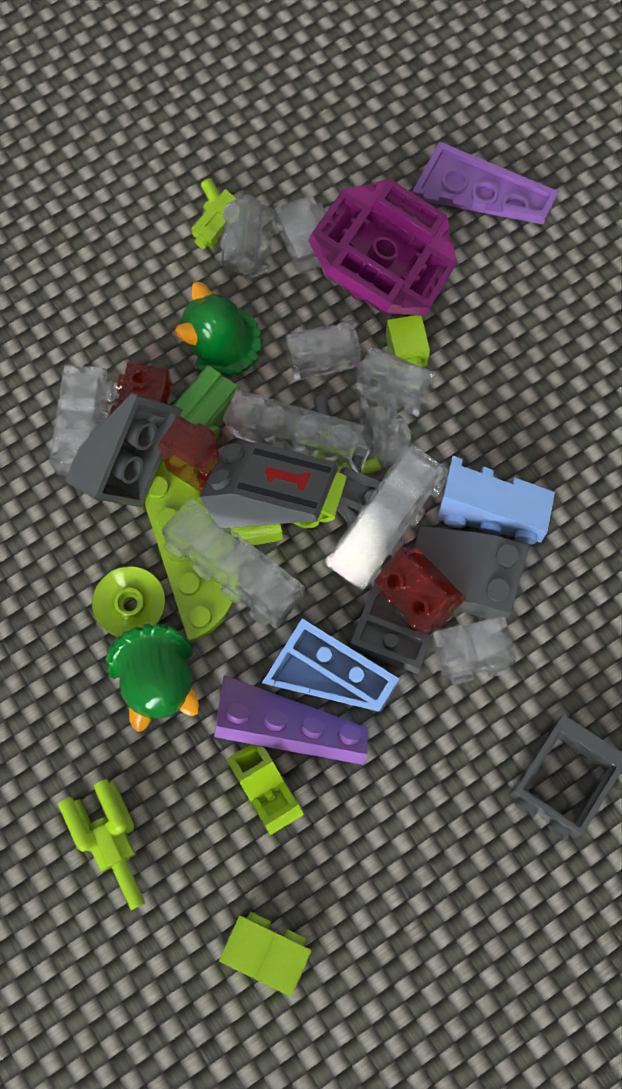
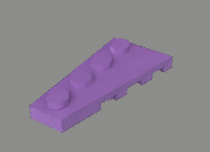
(479, 186)
(277, 722)

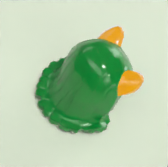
(219, 332)
(153, 673)

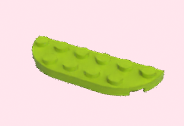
(198, 600)

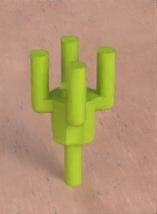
(106, 836)

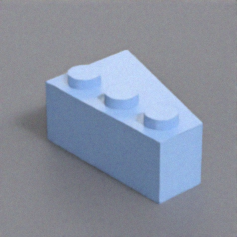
(495, 505)
(330, 670)

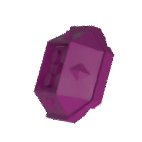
(385, 247)

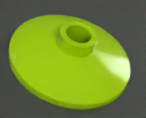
(118, 589)

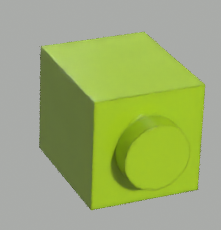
(408, 339)

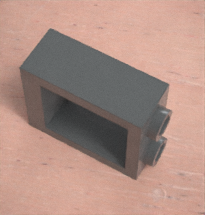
(589, 746)

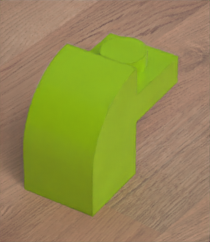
(265, 787)

